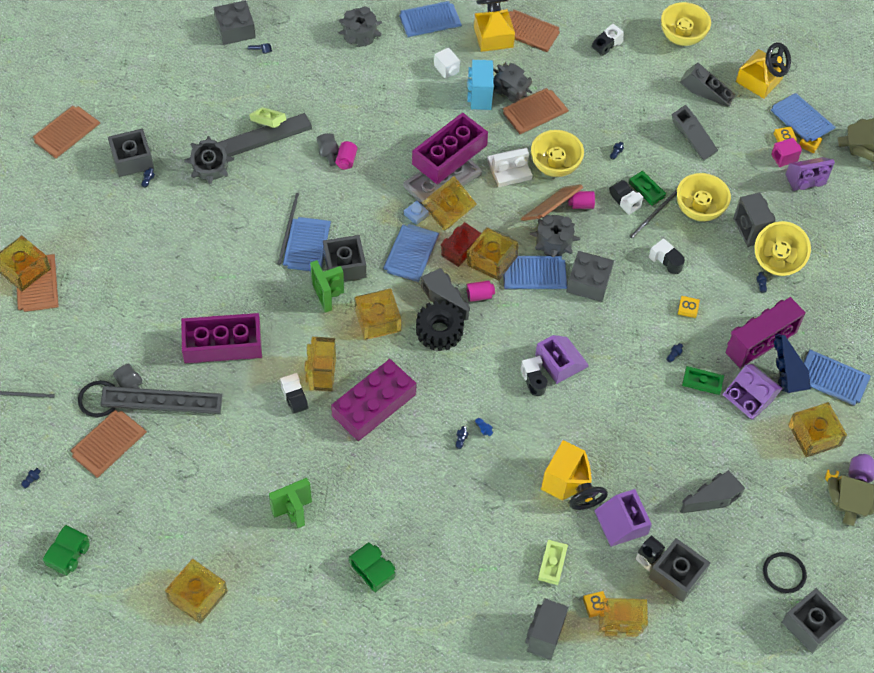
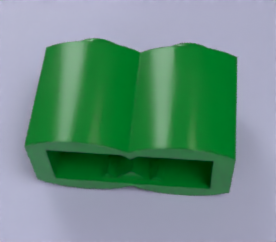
(66, 550)
(372, 566)

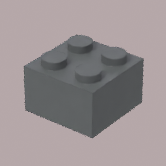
(234, 22)
(130, 152)
(752, 216)
(345, 253)
(590, 276)
(679, 570)
(814, 620)
(546, 628)

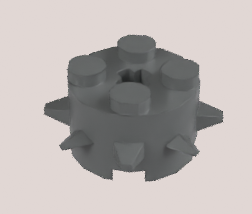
(360, 26)
(511, 82)
(199, 159)
(555, 235)

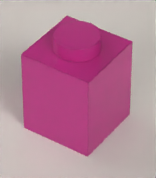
(786, 152)

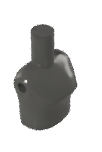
(328, 147)
(127, 377)

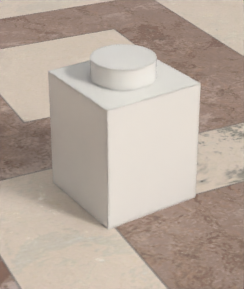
(447, 63)

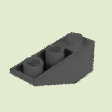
(704, 84)
(694, 132)
(439, 288)
(717, 494)

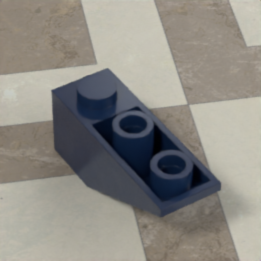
(792, 370)

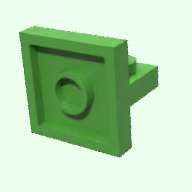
(327, 284)
(291, 501)

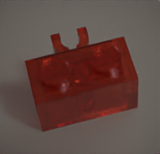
(457, 245)

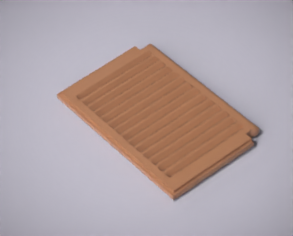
(533, 30)
(534, 110)
(65, 131)
(552, 202)
(42, 292)
(107, 442)

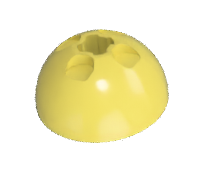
(685, 23)
(557, 153)
(703, 196)
(790, 242)

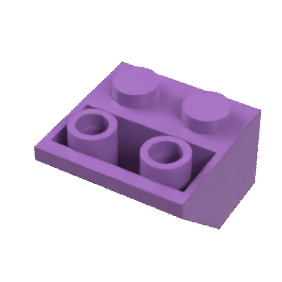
(809, 173)
(560, 357)
(752, 391)
(623, 518)

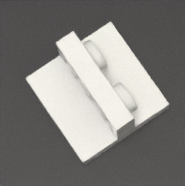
(510, 167)

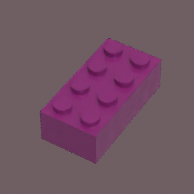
(449, 148)
(759, 333)
(221, 338)
(373, 399)

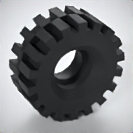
(439, 314)

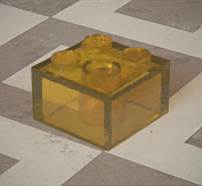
(449, 203)
(492, 253)
(23, 263)
(377, 314)
(321, 363)
(817, 429)
(196, 591)
(623, 616)

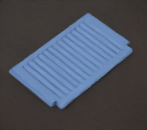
(429, 18)
(802, 118)
(306, 243)
(411, 252)
(536, 273)
(836, 378)

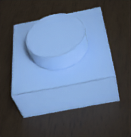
(416, 212)

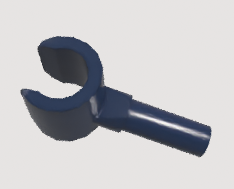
(266, 48)

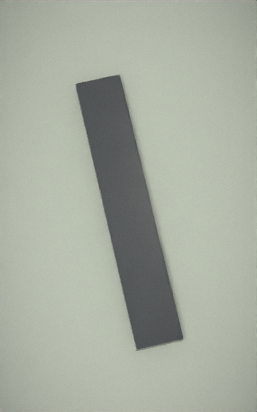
(266, 135)
(161, 400)

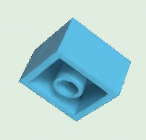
(480, 84)

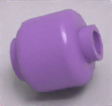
(862, 468)

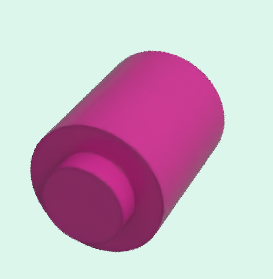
(346, 155)
(582, 200)
(480, 291)

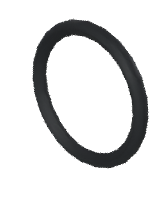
(81, 395)
(779, 554)

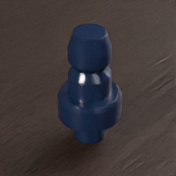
(617, 148)
(148, 175)
(762, 279)
(675, 351)
(462, 435)
(33, 475)

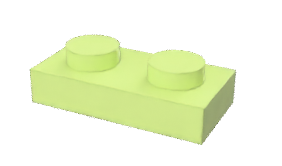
(267, 117)
(552, 562)

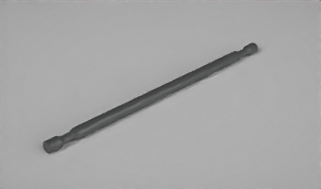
(654, 213)
(288, 229)
(27, 394)

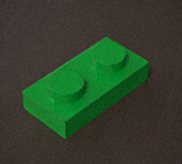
(647, 188)
(703, 380)

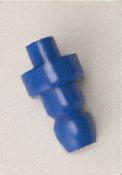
(486, 429)

